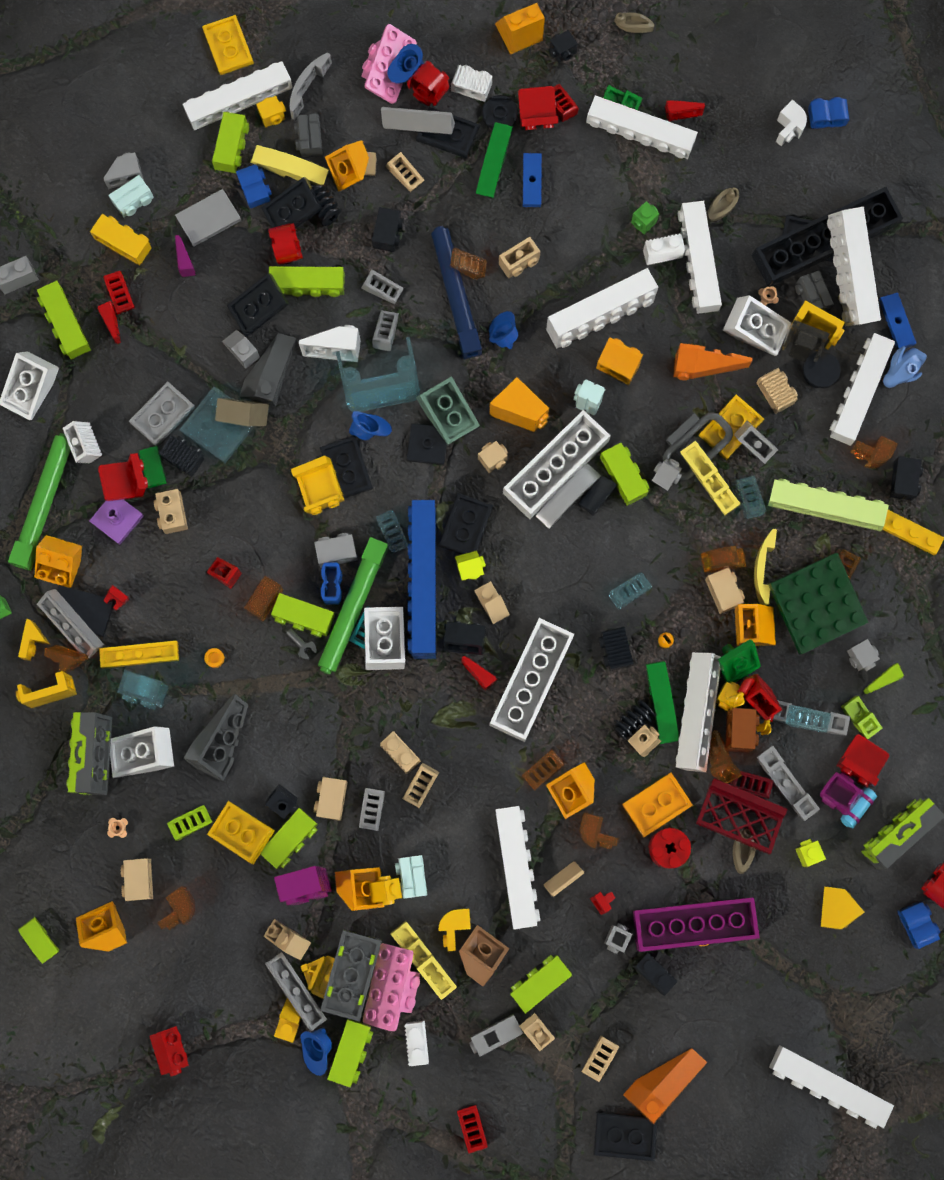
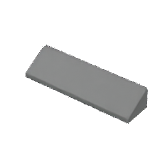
(417, 120)
(69, 623)
(296, 991)

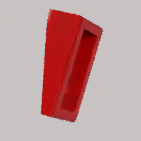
(573, 108)
(681, 109)
(114, 281)
(109, 316)
(481, 675)
(475, 1147)

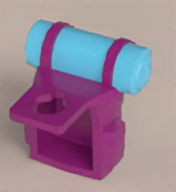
(847, 798)

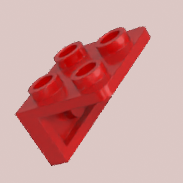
(537, 107)
(123, 479)
(863, 761)

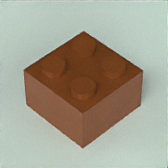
(741, 730)

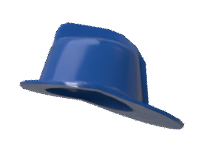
(405, 63)
(503, 330)
(368, 425)
(315, 1048)

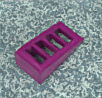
(184, 263)

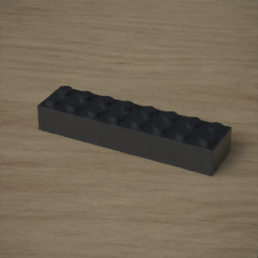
(811, 242)

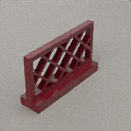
(746, 800)

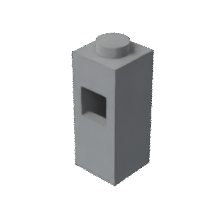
(495, 1035)

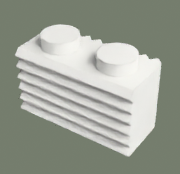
(471, 83)
(664, 249)
(82, 442)
(416, 1043)

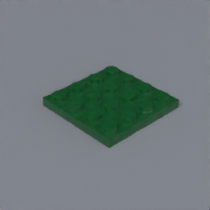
(818, 603)

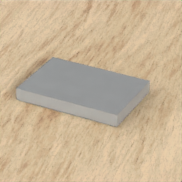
(208, 217)
(162, 414)

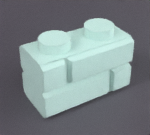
(131, 196)
(589, 396)
(412, 876)

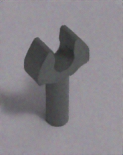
(301, 644)

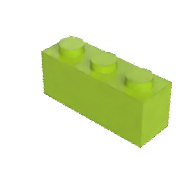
(230, 142)
(624, 473)
(302, 615)
(289, 839)
(540, 983)
(350, 1053)

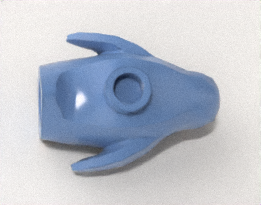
(904, 367)

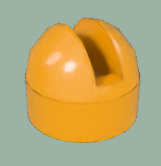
(663, 643)

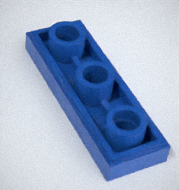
(532, 171)
(894, 311)

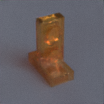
(720, 760)

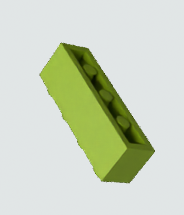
(309, 280)
(63, 319)

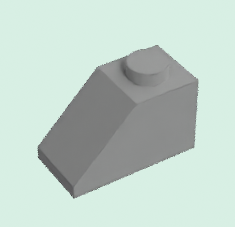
(123, 170)
(241, 349)

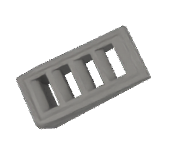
(385, 282)
(381, 341)
(381, 794)

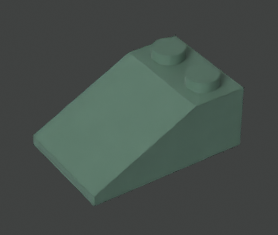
(448, 410)

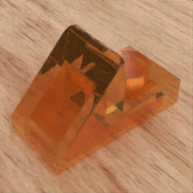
(68, 658)

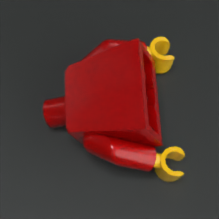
(760, 697)

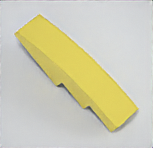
(288, 165)
(710, 478)
(424, 960)

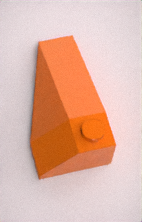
(696, 362)
(661, 1086)

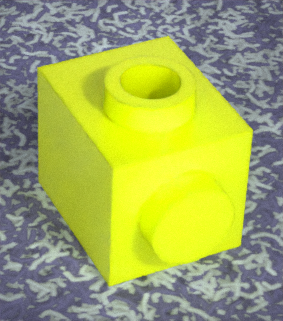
(470, 565)
(810, 853)

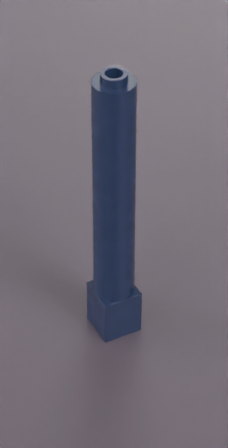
(456, 294)

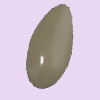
(634, 22)
(723, 204)
(743, 854)

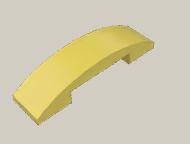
(761, 589)

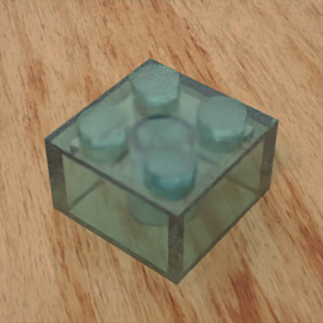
(144, 689)

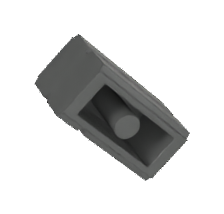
(309, 135)
(814, 290)

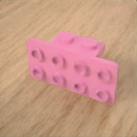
(379, 59)
(391, 988)

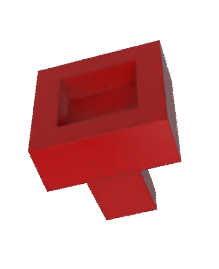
(115, 594)
(602, 902)

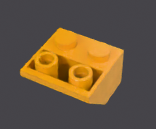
(619, 360)
(57, 561)
(755, 623)

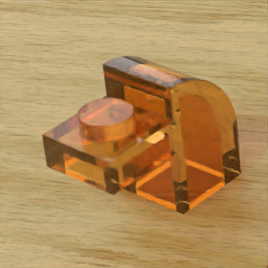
(876, 455)
(723, 558)
(590, 832)
(183, 907)

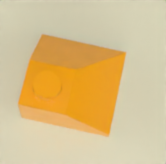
(348, 164)
(573, 790)
(354, 887)
(101, 929)

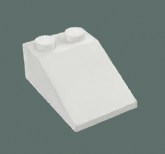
(757, 325)
(325, 344)
(27, 384)
(384, 638)
(141, 752)

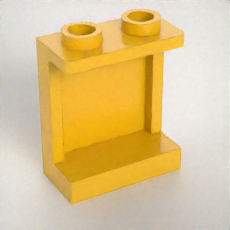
(820, 319)
(318, 485)
(44, 696)

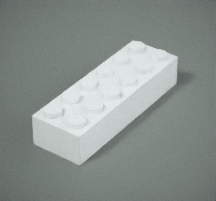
(854, 266)
(602, 308)
(556, 464)
(531, 679)

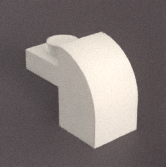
(793, 120)

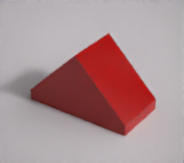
(224, 572)

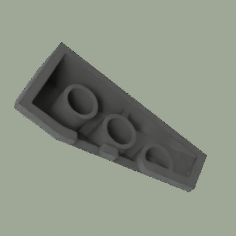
(268, 374)
(216, 743)

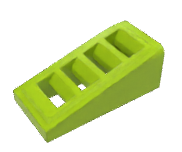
(891, 675)
(172, 824)

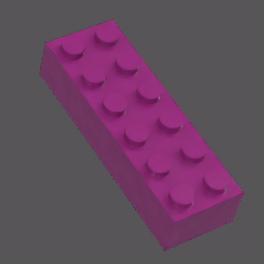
(303, 885)
(695, 924)

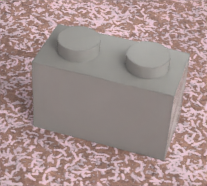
(17, 275)
(755, 442)
(336, 549)

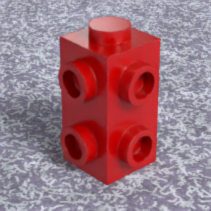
(169, 1051)

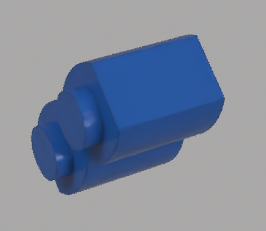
(828, 113)
(253, 186)
(332, 578)
(919, 925)

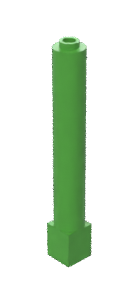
(24, 549)
(353, 604)

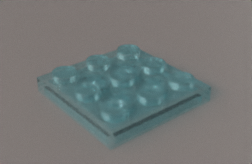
(216, 437)

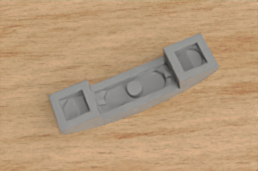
(317, 67)
(567, 495)
(837, 725)
(787, 784)

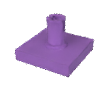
(116, 519)

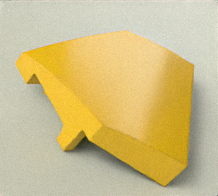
(839, 908)
(318, 974)

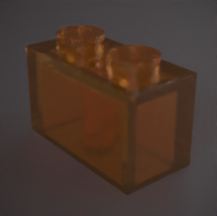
(263, 598)

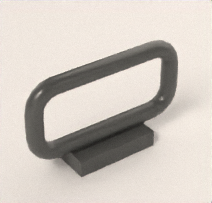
(688, 429)

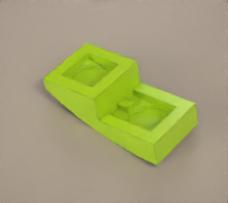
(861, 717)
(38, 940)

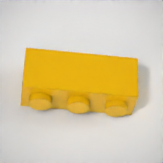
(121, 239)

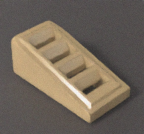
(405, 163)
(430, 771)
(614, 1047)

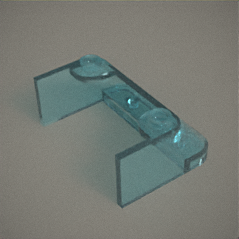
(383, 389)

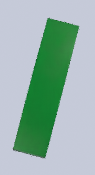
(494, 160)
(662, 702)

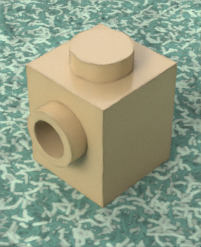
(493, 456)
(638, 740)

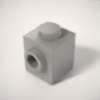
(667, 473)
(863, 655)
(618, 938)

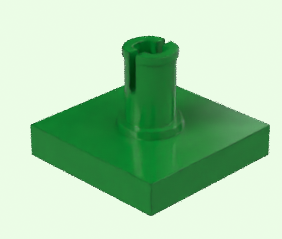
(739, 661)

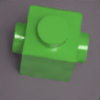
(645, 217)

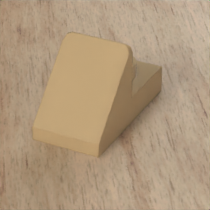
(492, 602)
(537, 1032)

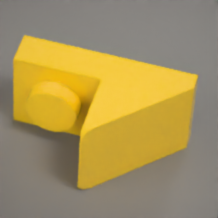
(30, 636)
(288, 1023)

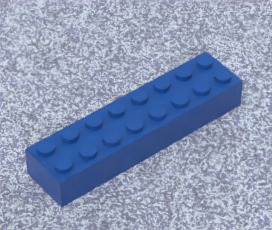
(423, 576)

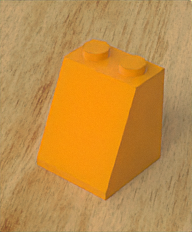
(522, 28)
(520, 407)

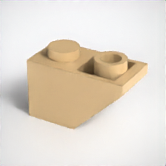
(287, 939)

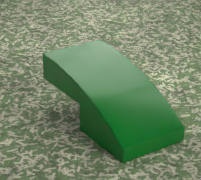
(626, 99)
(153, 467)

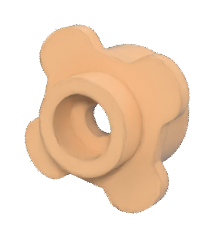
(768, 291)
(113, 823)

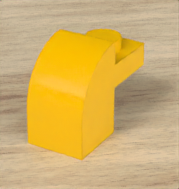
(452, 921)

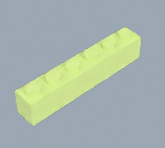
(828, 505)

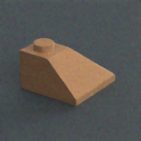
(482, 955)

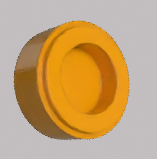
(214, 658)

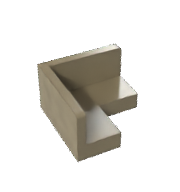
(241, 412)

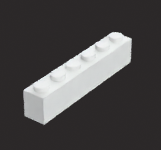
(237, 95)
(641, 127)
(700, 257)
(862, 389)
(698, 712)
(516, 868)
(831, 1086)

